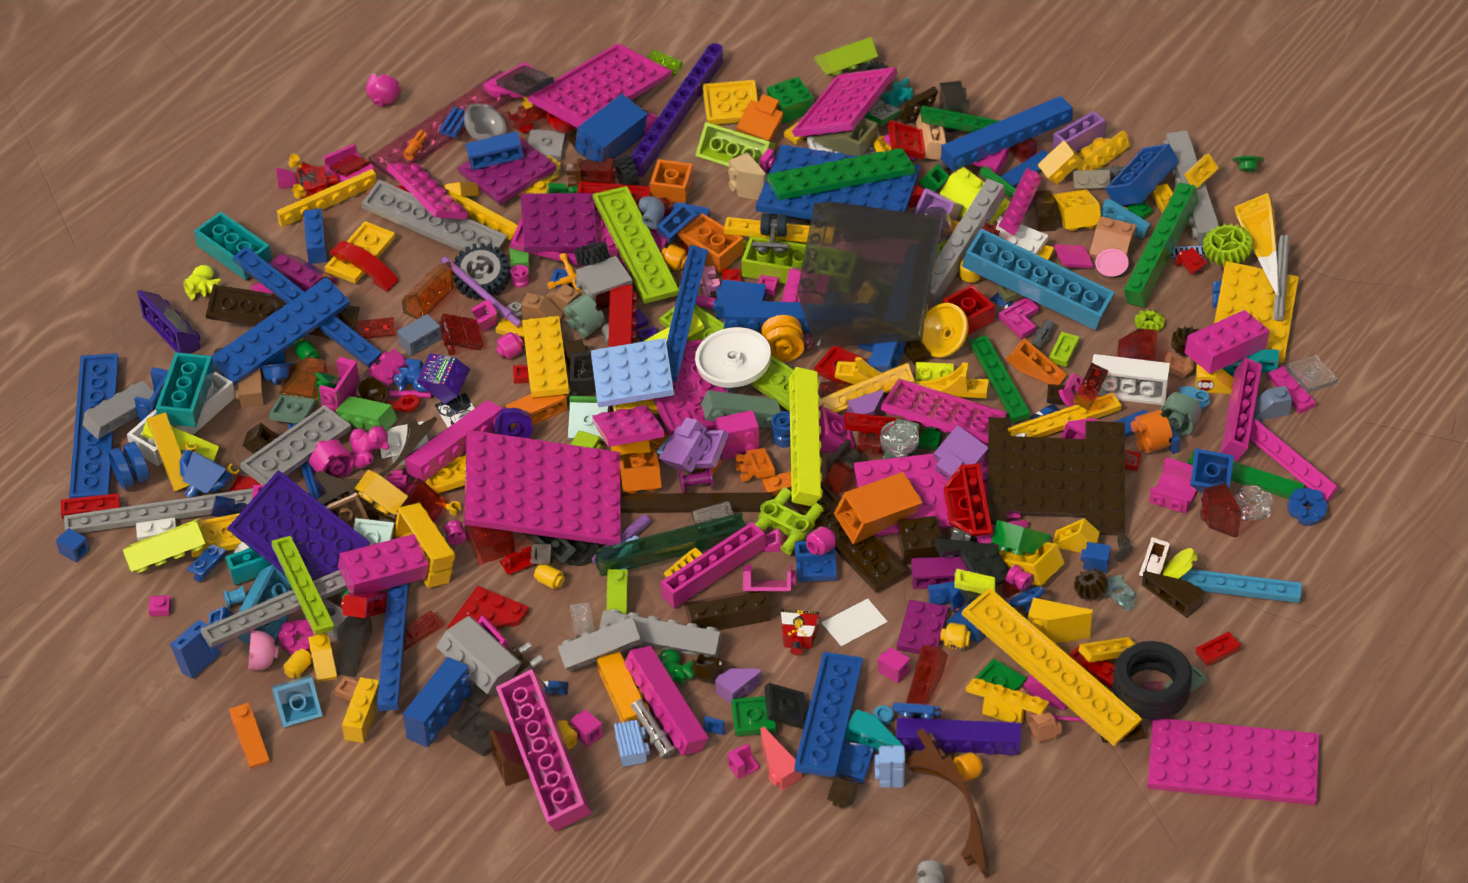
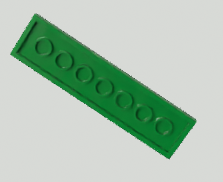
(840, 174)

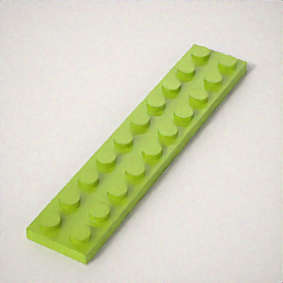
(772, 383)

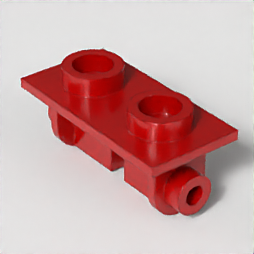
(517, 561)

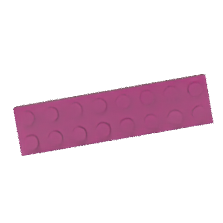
(544, 750)

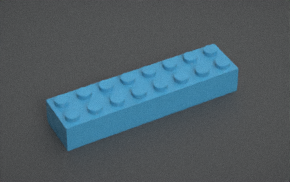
(1038, 279)

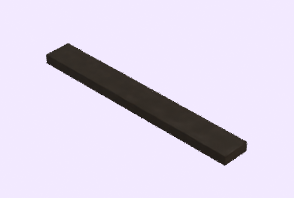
(691, 501)

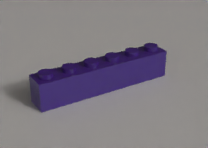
(961, 735)

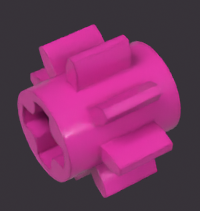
(398, 479)

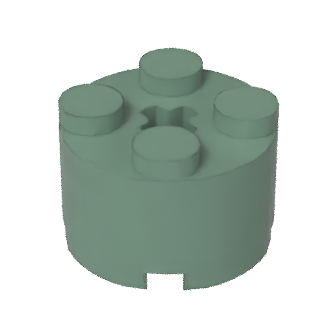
(584, 316)
(1181, 413)

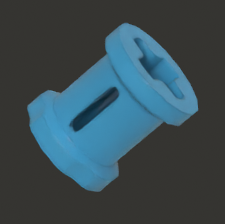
(234, 597)

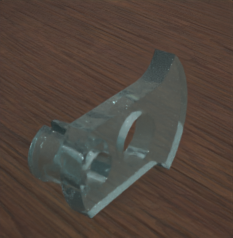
(1123, 598)

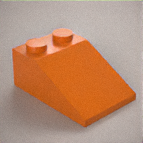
(709, 234)
(640, 471)

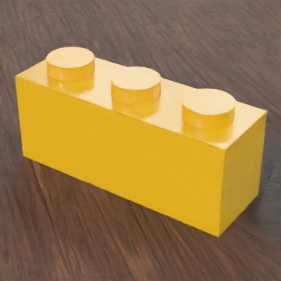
(361, 710)

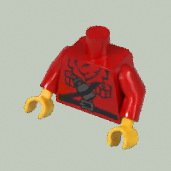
(310, 178)

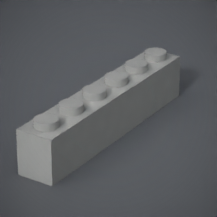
(671, 634)

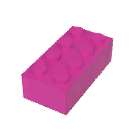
(1227, 341)
(383, 565)

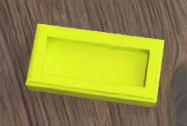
(973, 581)

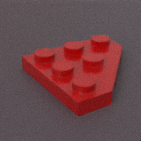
(495, 607)

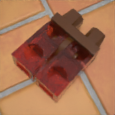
(591, 172)

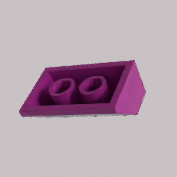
(300, 271)

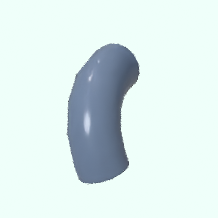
(653, 211)

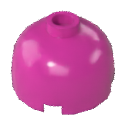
(382, 89)

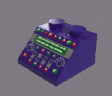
(443, 376)

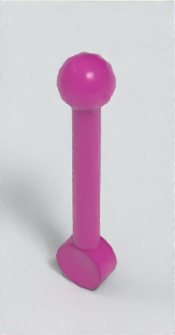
(1056, 717)

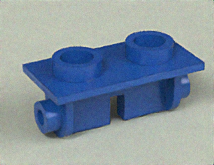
(208, 559)

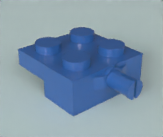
(814, 567)

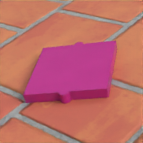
(1073, 256)

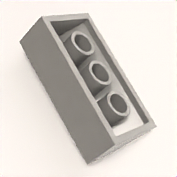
(486, 657)

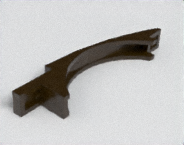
(335, 488)

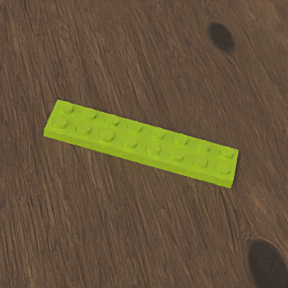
(635, 245)

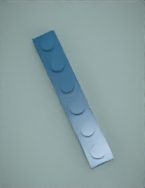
(1244, 585)

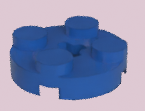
(1311, 497)

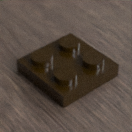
(913, 106)

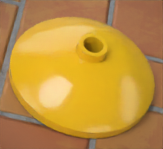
(938, 325)

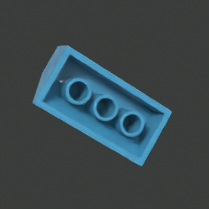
(267, 585)

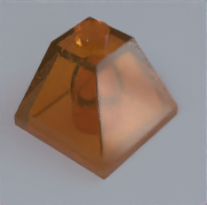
(302, 378)

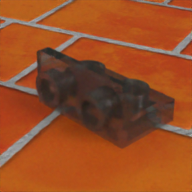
(846, 455)

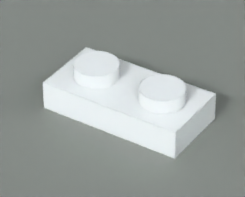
(154, 527)

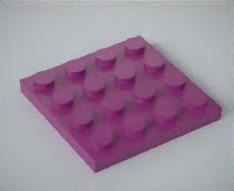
(510, 178)
(557, 221)

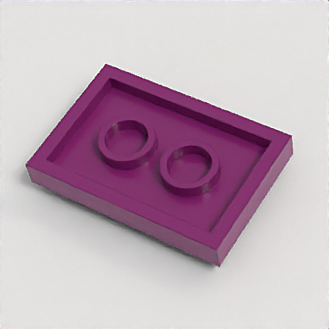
(921, 626)

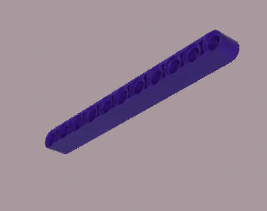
(677, 108)

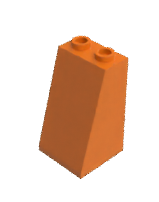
(877, 506)

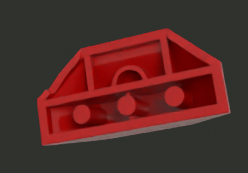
(967, 501)

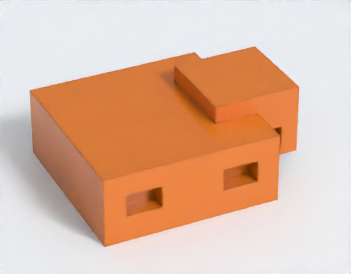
(761, 118)

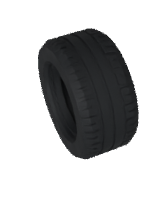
(1159, 657)

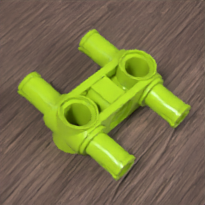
(787, 520)

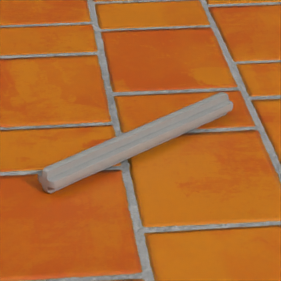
(1279, 302)

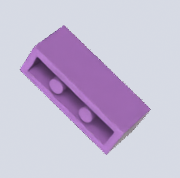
(1081, 132)

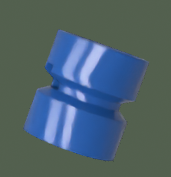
(781, 429)

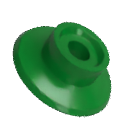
(1248, 163)

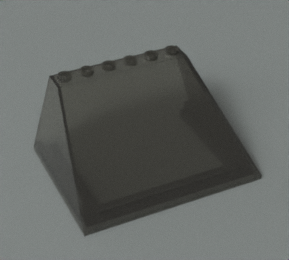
(867, 274)

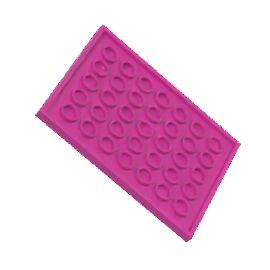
(542, 488)

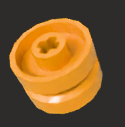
(784, 337)

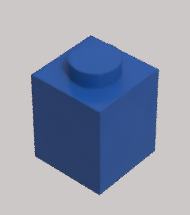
(72, 545)
(1096, 556)

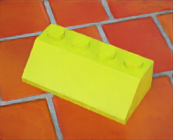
(964, 187)
(164, 545)

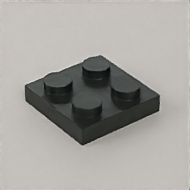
(785, 705)

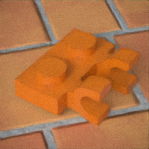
(755, 463)

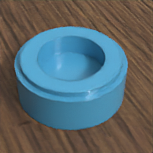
(884, 714)

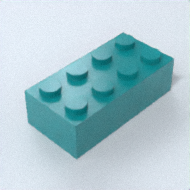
(224, 238)
(186, 388)

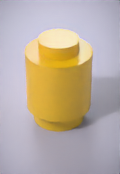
(549, 576)
(297, 663)

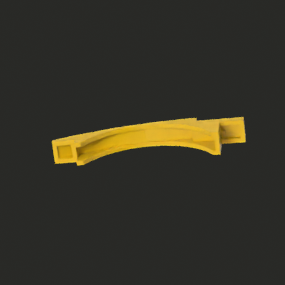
(956, 383)

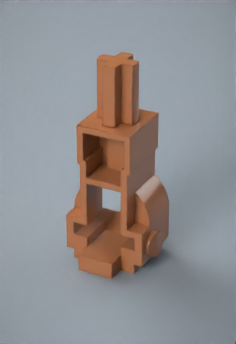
(1042, 725)

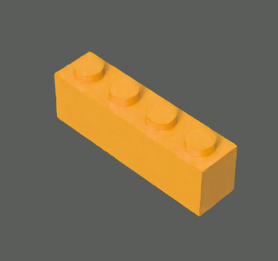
(620, 686)

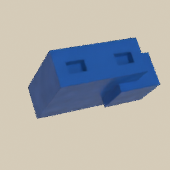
(193, 651)

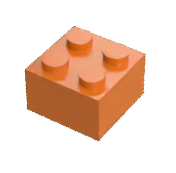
(672, 180)

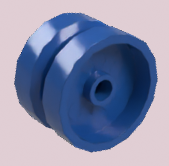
(128, 465)

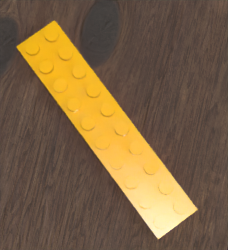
(1051, 666)

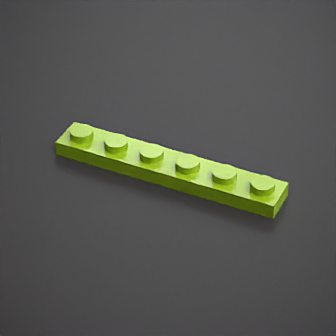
(302, 585)

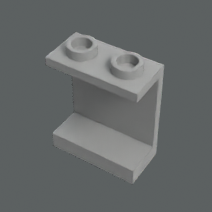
(601, 277)

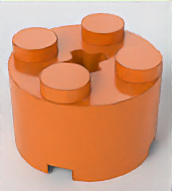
(1151, 431)

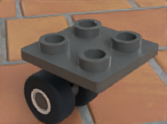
(767, 225)

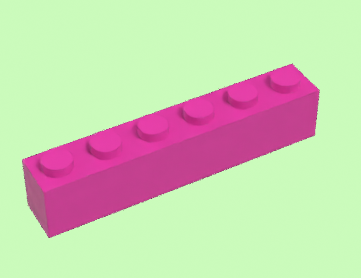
(1241, 408)
(451, 442)
(712, 565)
(666, 700)

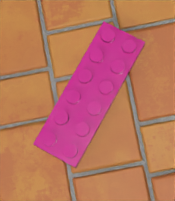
(427, 191)

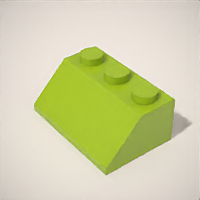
(847, 56)

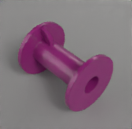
(695, 479)

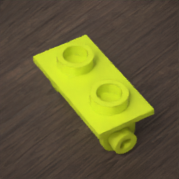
(931, 371)

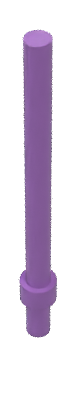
(506, 313)

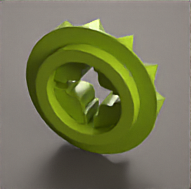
(1157, 323)

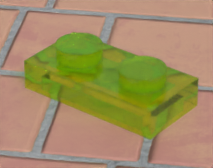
(666, 61)

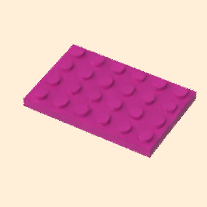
(844, 102)
(688, 394)
(939, 409)

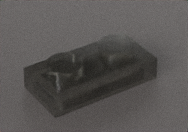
(712, 512)

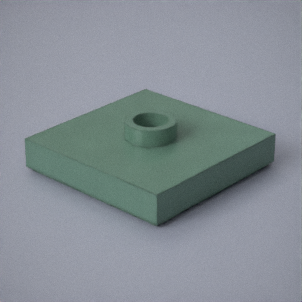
(292, 409)

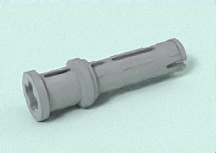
(660, 736)

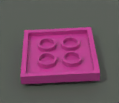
(627, 426)

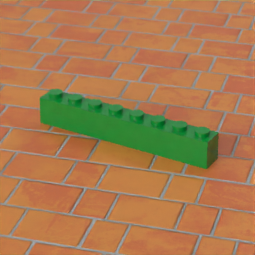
(1161, 244)

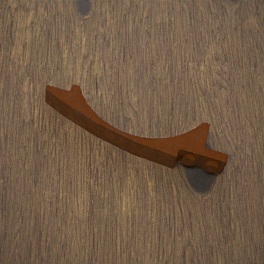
(935, 763)

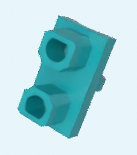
(900, 92)

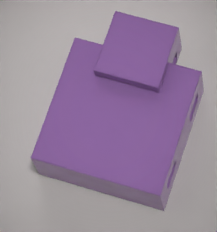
(685, 445)
(958, 450)

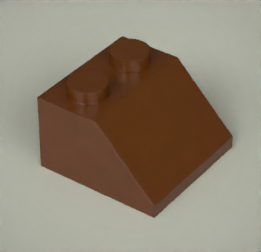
(508, 757)

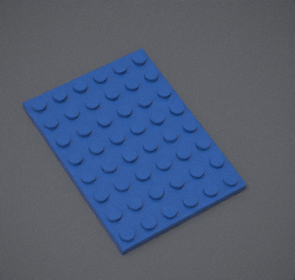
(883, 194)

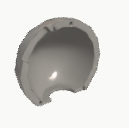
(483, 122)

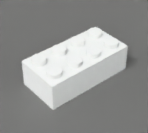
(1134, 379)

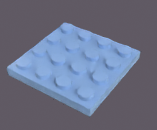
(632, 372)

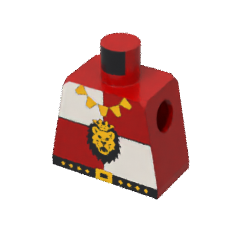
(799, 629)

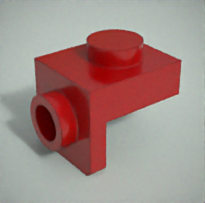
(1190, 260)

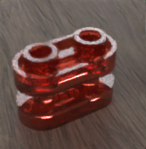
(865, 442)

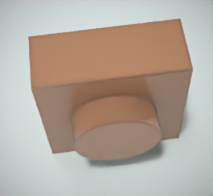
(346, 688)

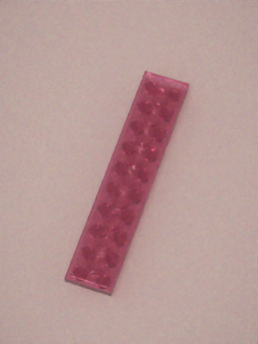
(394, 151)

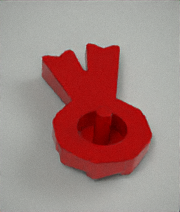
(405, 403)

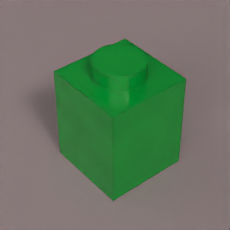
(934, 178)

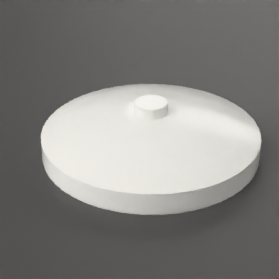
(733, 357)

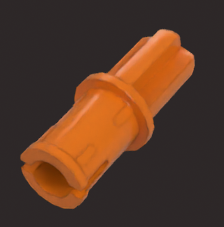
(415, 145)

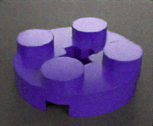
(514, 415)

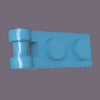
(1117, 212)

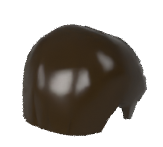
(373, 390)
(707, 668)

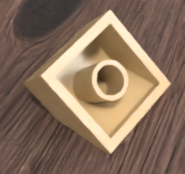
(746, 177)

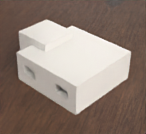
(396, 442)

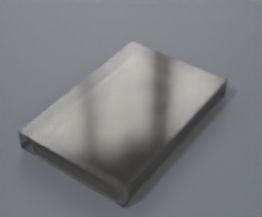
(525, 81)

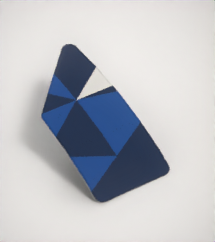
(997, 299)
(1045, 411)
(556, 687)

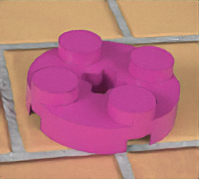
(288, 635)

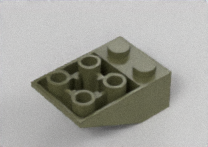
(853, 142)

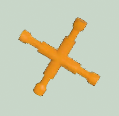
(565, 280)

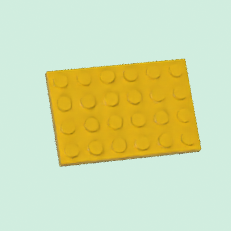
(1250, 290)

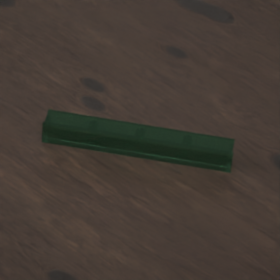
(667, 544)

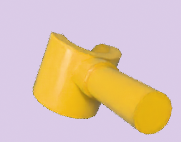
(454, 504)

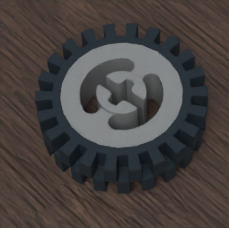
(476, 260)

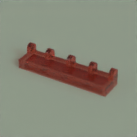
(524, 116)

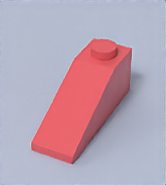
(778, 762)

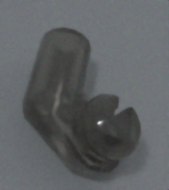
(1125, 548)

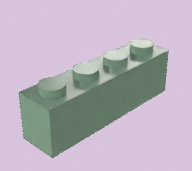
(722, 404)

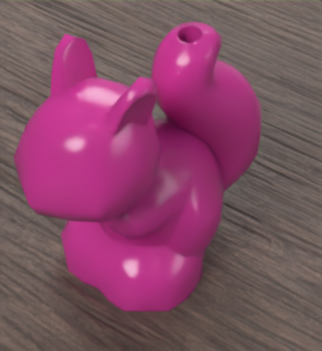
(365, 443)

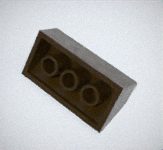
(729, 610)

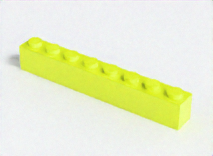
(805, 437)

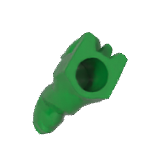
(670, 660)

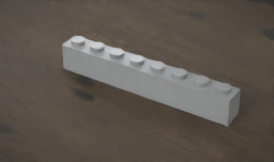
(1203, 215)
(948, 261)

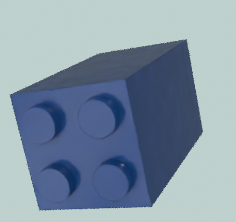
(611, 130)

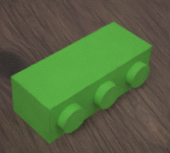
(366, 413)

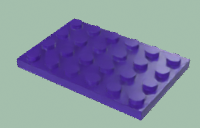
(288, 510)

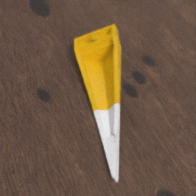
(1259, 219)

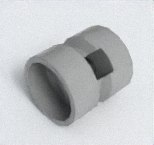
(930, 872)

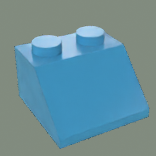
(296, 701)

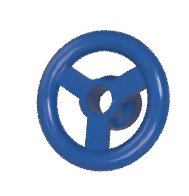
(1025, 598)

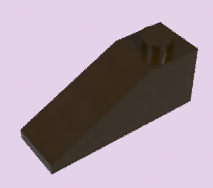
(1045, 211)
(1175, 592)

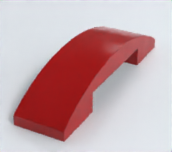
(366, 262)

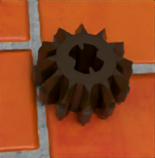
(1179, 338)
(1091, 584)

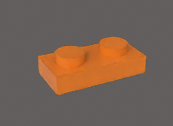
(776, 483)

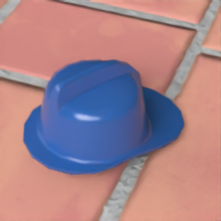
(277, 372)

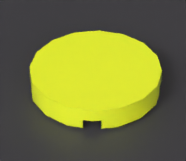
(1180, 563)

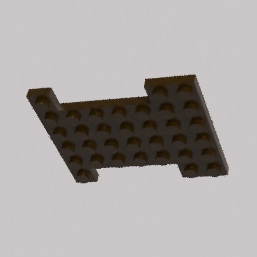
(1059, 475)

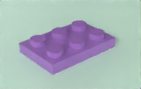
(713, 450)

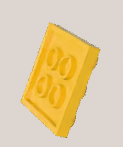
(728, 100)

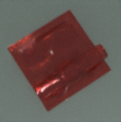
(460, 332)

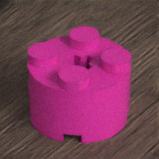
(332, 458)

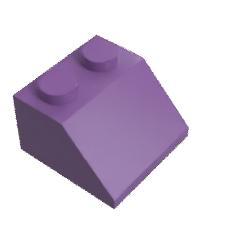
(934, 199)

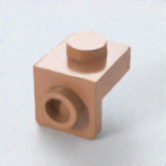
(1178, 365)

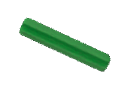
(987, 173)

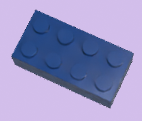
(1142, 174)
(437, 702)

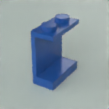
(146, 406)

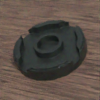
(584, 552)

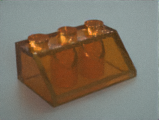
(429, 291)

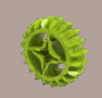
(1227, 244)

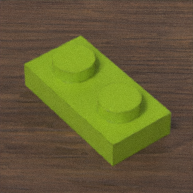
(1064, 349)

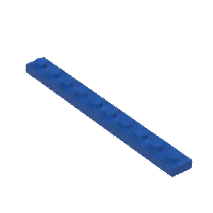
(288, 291)
(684, 307)
(393, 648)

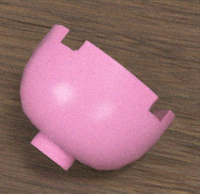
(261, 651)

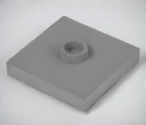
(547, 142)

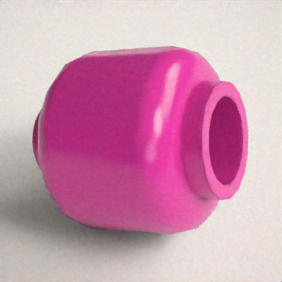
(509, 345)
(821, 541)

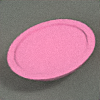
(1111, 262)

